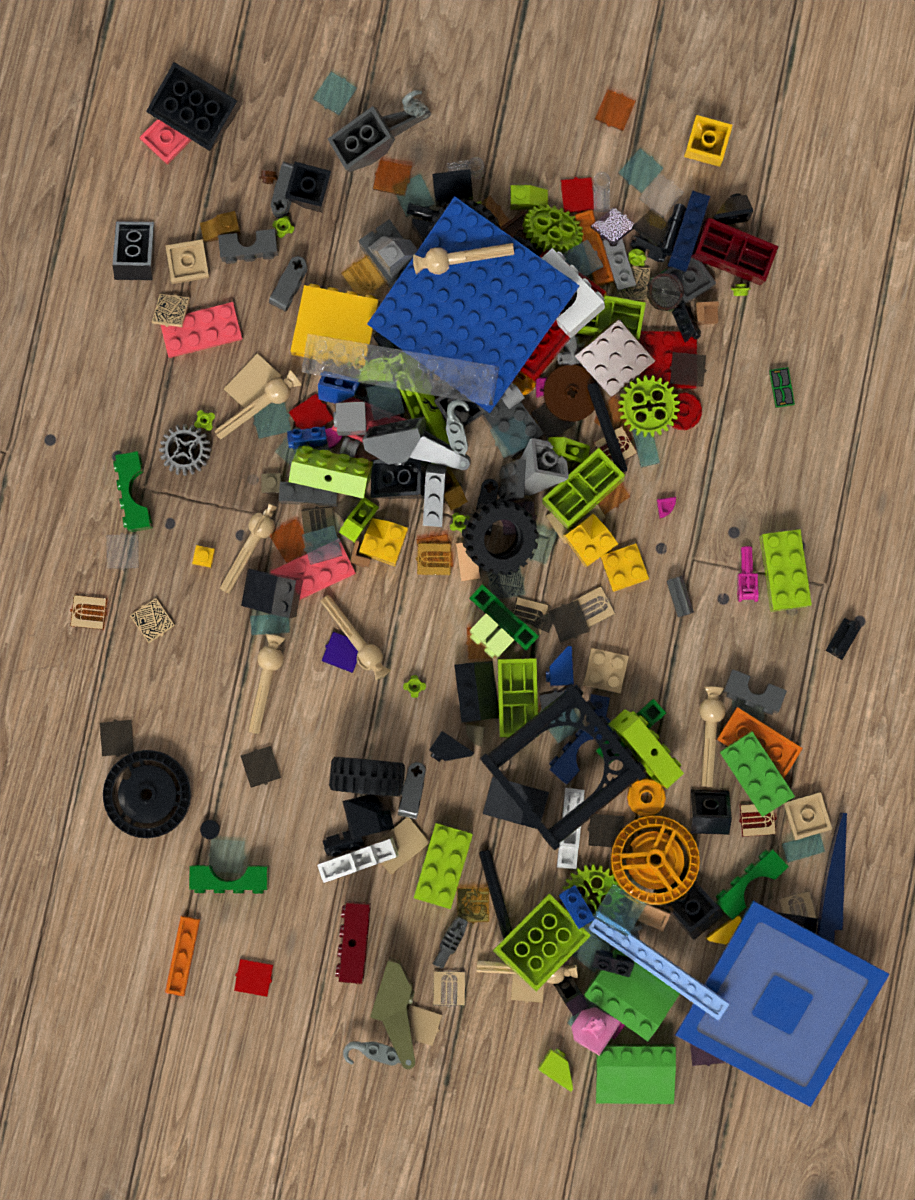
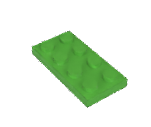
(757, 773)

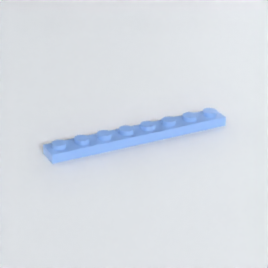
(663, 969)

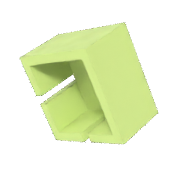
(493, 638)

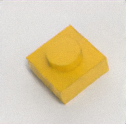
(203, 556)

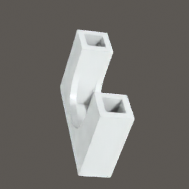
(587, 302)

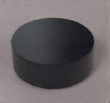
(210, 829)

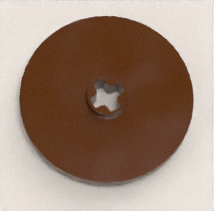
(556, 390)

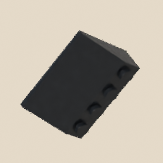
(193, 106)

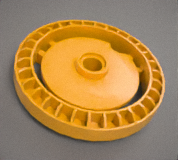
(659, 845)

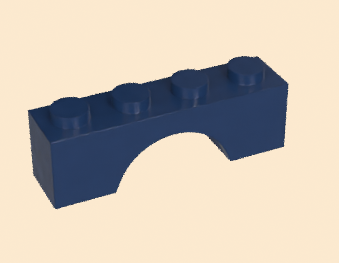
(689, 231)
(565, 766)

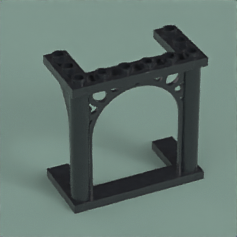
(630, 772)

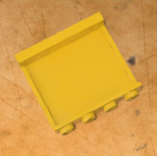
(333, 316)

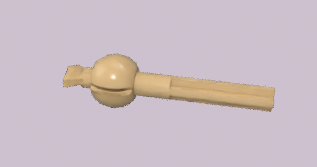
(438, 260)
(276, 391)
(260, 527)
(368, 656)
(270, 660)
(712, 711)
(501, 967)

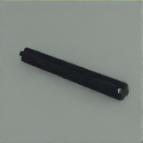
(606, 426)
(495, 892)

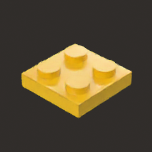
(624, 567)

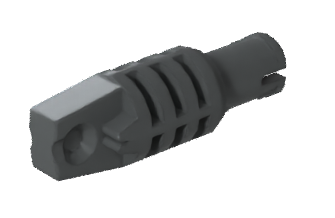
(450, 941)

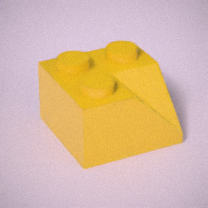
(708, 140)
(590, 540)
(383, 541)

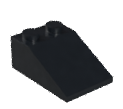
(133, 251)
(398, 481)
(272, 593)
(502, 806)
(693, 910)

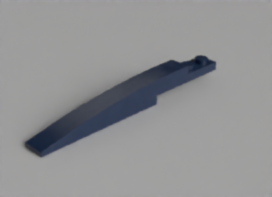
(832, 895)

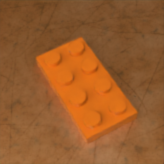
(779, 748)

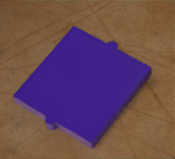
(340, 653)

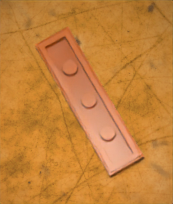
(603, 275)
(182, 955)

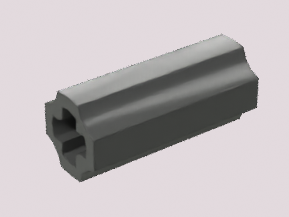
(680, 596)

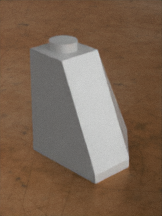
(393, 253)
(543, 467)

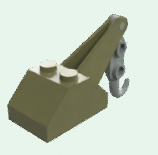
(392, 1010)

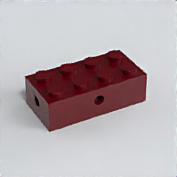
(734, 251)
(353, 956)

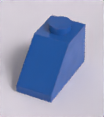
(335, 389)
(561, 670)

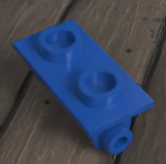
(299, 437)
(576, 907)

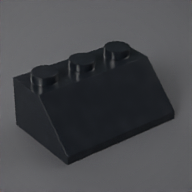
(476, 691)

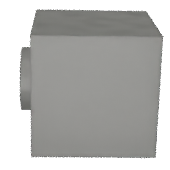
(350, 418)

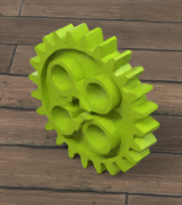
(552, 228)
(646, 389)
(588, 875)

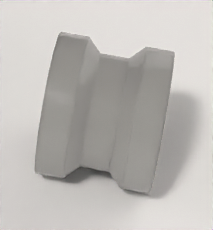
(350, 447)

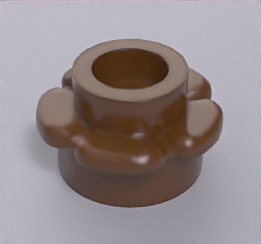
(268, 177)

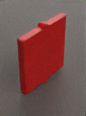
(577, 195)
(311, 413)
(253, 977)

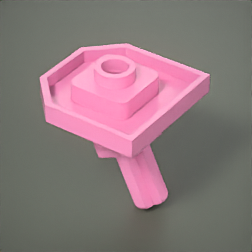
(594, 1029)

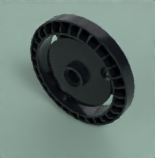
(131, 794)

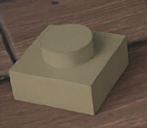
(270, 483)

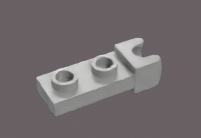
(619, 265)

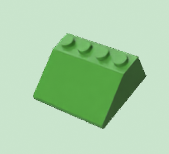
(634, 1001)
(636, 1074)

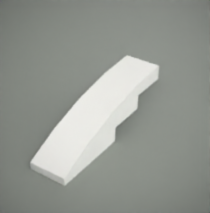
(569, 847)
(358, 860)

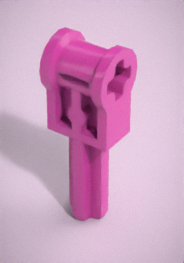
(747, 581)

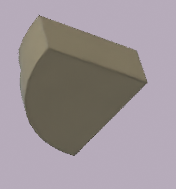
(475, 734)

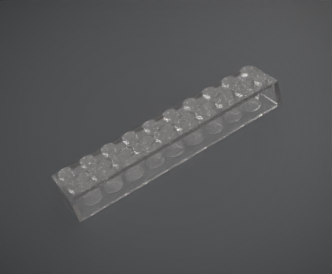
(400, 369)

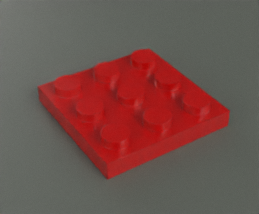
(661, 346)

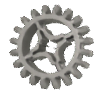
(175, 436)

